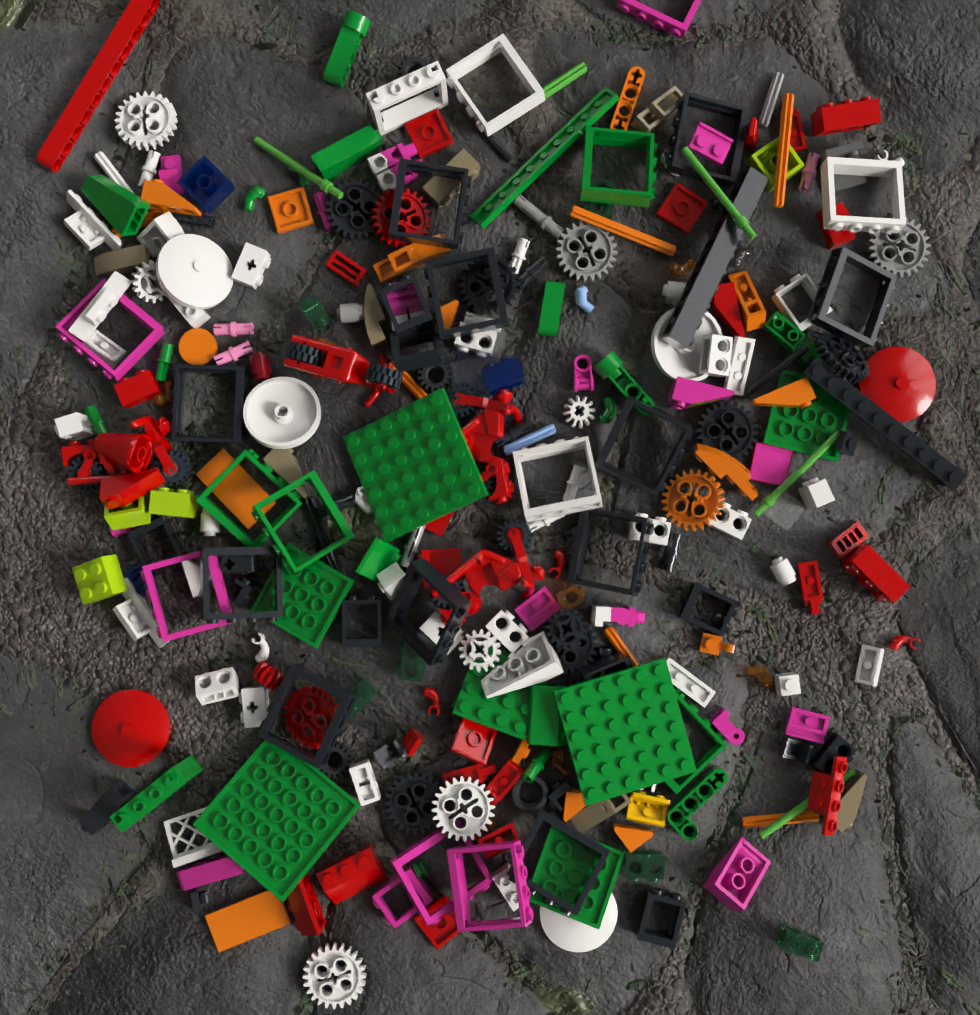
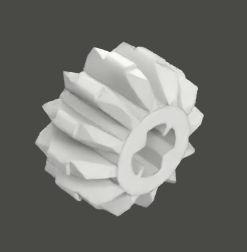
(585, 415)

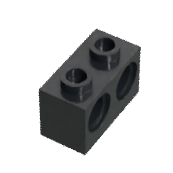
(830, 749)

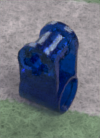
(134, 576)

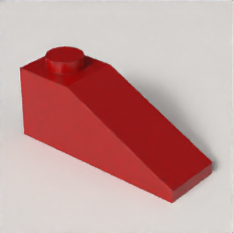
(726, 307)
(126, 488)

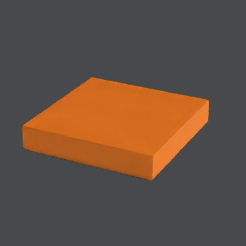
(290, 210)

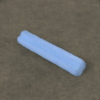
(529, 439)

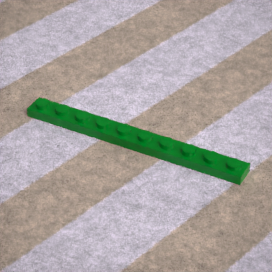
(544, 157)

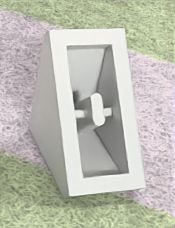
(192, 573)

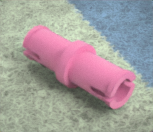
(808, 172)
(233, 329)
(233, 353)

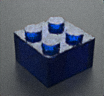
(206, 185)
(503, 375)

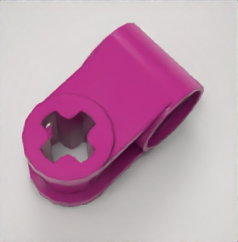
(583, 375)

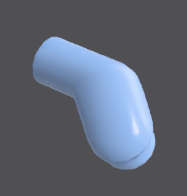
(581, 299)

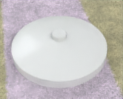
(194, 271)
(686, 361)
(282, 412)
(575, 935)

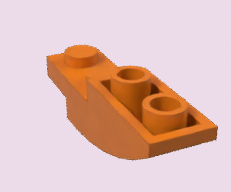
(407, 258)
(721, 463)

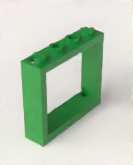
(625, 139)
(328, 504)
(231, 525)
(708, 756)
(156, 793)

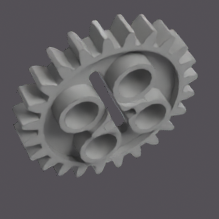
(570, 258)
(896, 263)

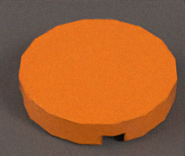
(198, 347)

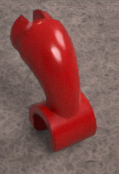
(561, 562)
(898, 640)
(434, 696)

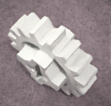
(146, 287)
(485, 645)

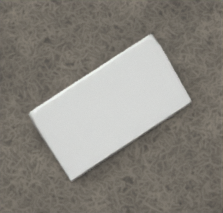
(104, 348)
(869, 665)

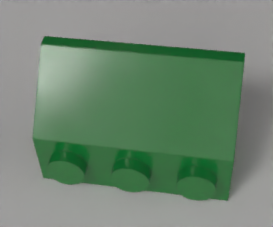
(544, 719)

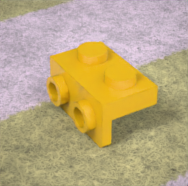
(647, 809)

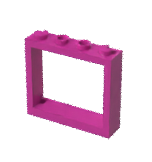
(658, 19)
(156, 329)
(157, 611)
(421, 846)
(460, 892)

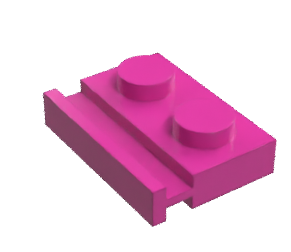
(710, 144)
(537, 608)
(807, 725)

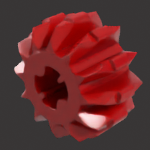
(268, 675)

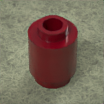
(260, 366)

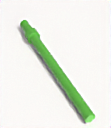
(325, 185)
(741, 221)
(769, 500)
(795, 811)

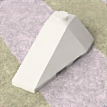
(159, 233)
(528, 666)

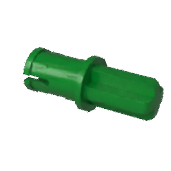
(163, 362)
(95, 420)
(536, 765)

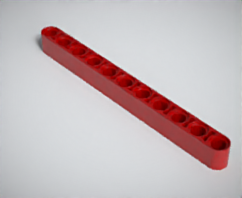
(96, 83)

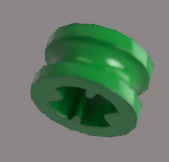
(420, 869)

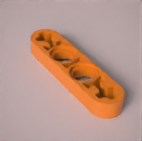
(628, 102)

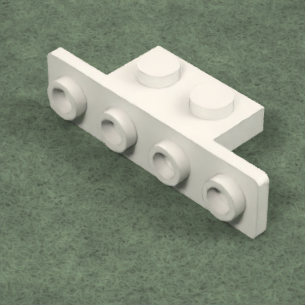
(87, 226)
(100, 306)
(137, 616)

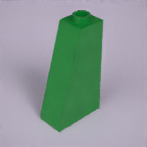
(346, 152)
(118, 205)

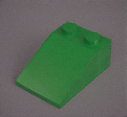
(378, 557)

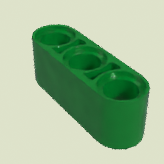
(551, 308)

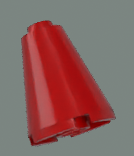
(126, 449)

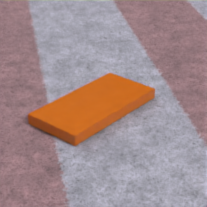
(237, 490)
(247, 919)

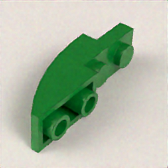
(790, 337)

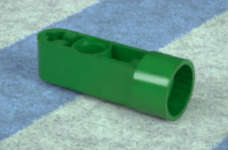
(353, 30)
(610, 369)

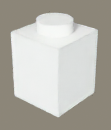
(787, 684)

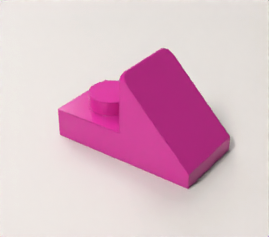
(171, 172)

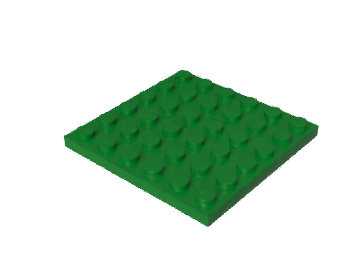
(415, 465)
(624, 731)
(277, 817)

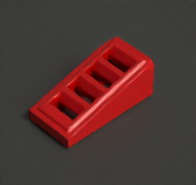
(752, 135)
(839, 553)
(412, 741)

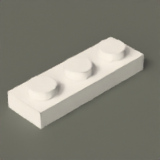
(740, 364)
(689, 683)

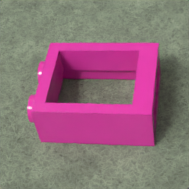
(418, 884)

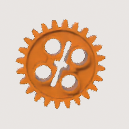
(676, 497)

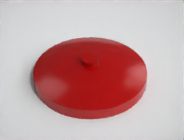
(899, 382)
(131, 728)

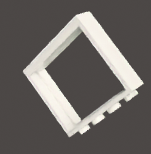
(479, 57)
(404, 88)
(862, 167)
(561, 508)

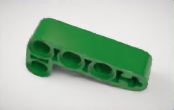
(698, 800)

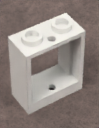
(810, 288)

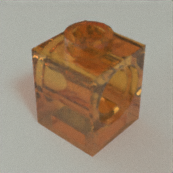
(561, 597)

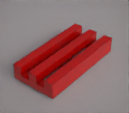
(359, 277)

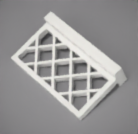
(188, 855)

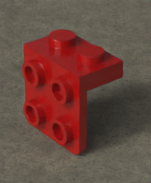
(443, 560)

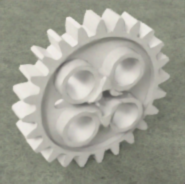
(163, 119)
(453, 793)
(340, 992)

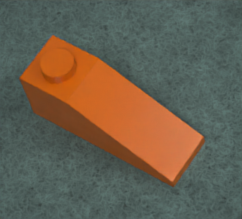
(165, 199)
(751, 308)
(789, 396)

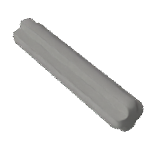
(771, 99)

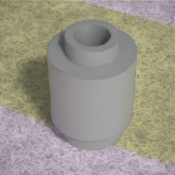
(350, 312)

